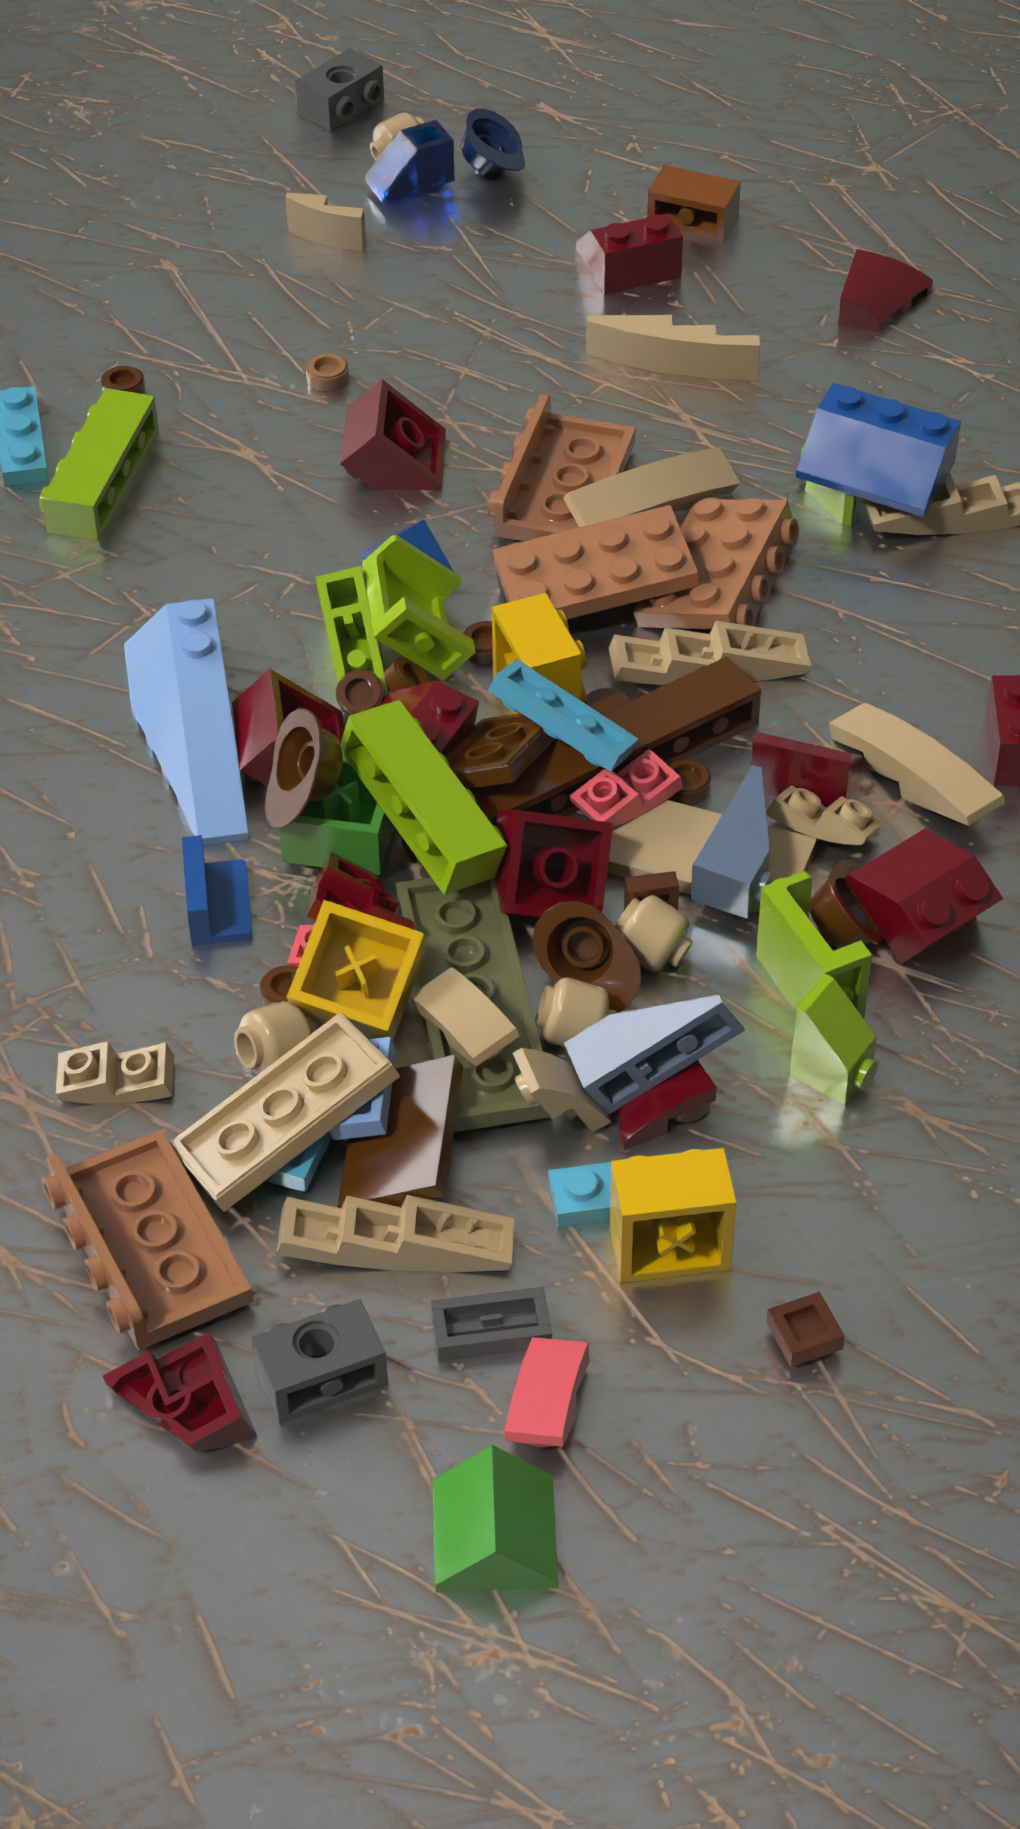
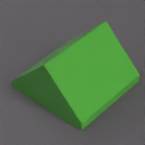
(494, 1525)

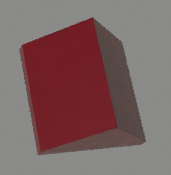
(806, 766)

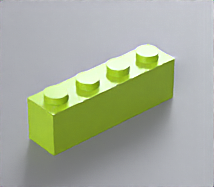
(99, 464)
(422, 797)

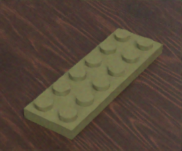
(476, 940)

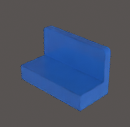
(215, 897)

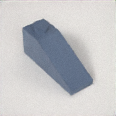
(736, 854)
(646, 1046)

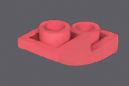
(629, 792)
(546, 1392)

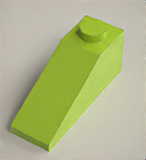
(349, 623)

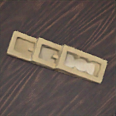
(666, 348)
(657, 484)
(955, 510)
(756, 650)
(922, 766)
(412, 1237)

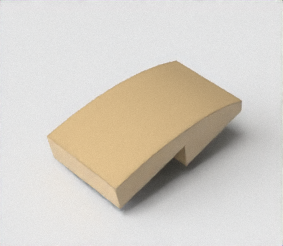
(325, 224)
(842, 822)
(465, 1016)
(102, 1077)
(556, 1088)

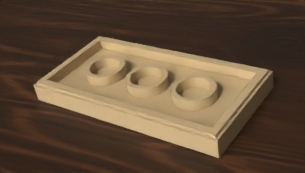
(674, 835)
(283, 1111)

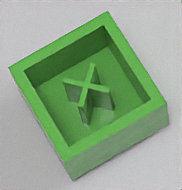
(341, 823)

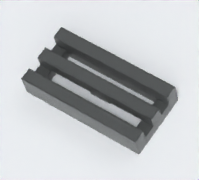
(492, 1332)

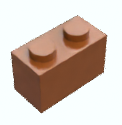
(695, 201)

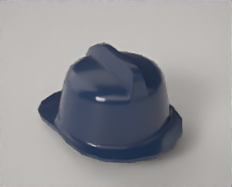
(491, 143)

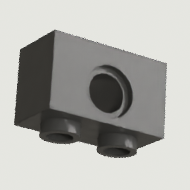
(339, 89)
(303, 1384)

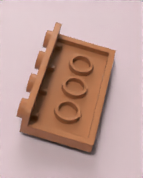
(548, 462)
(737, 558)
(600, 563)
(147, 1239)

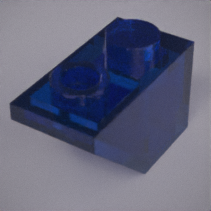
(413, 162)

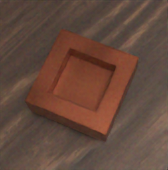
(662, 885)
(805, 1329)

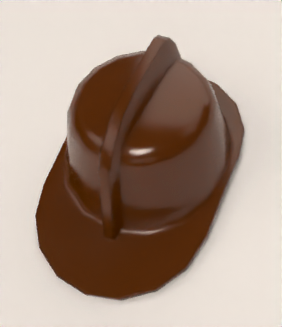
(303, 769)
(839, 912)
(585, 946)

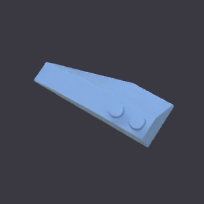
(186, 716)

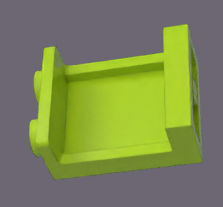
(409, 609)
(796, 951)

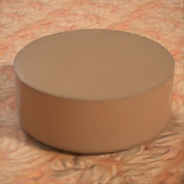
(327, 372)

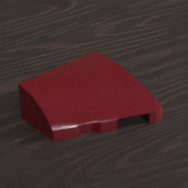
(879, 290)
(353, 888)
(649, 1113)
(186, 1394)

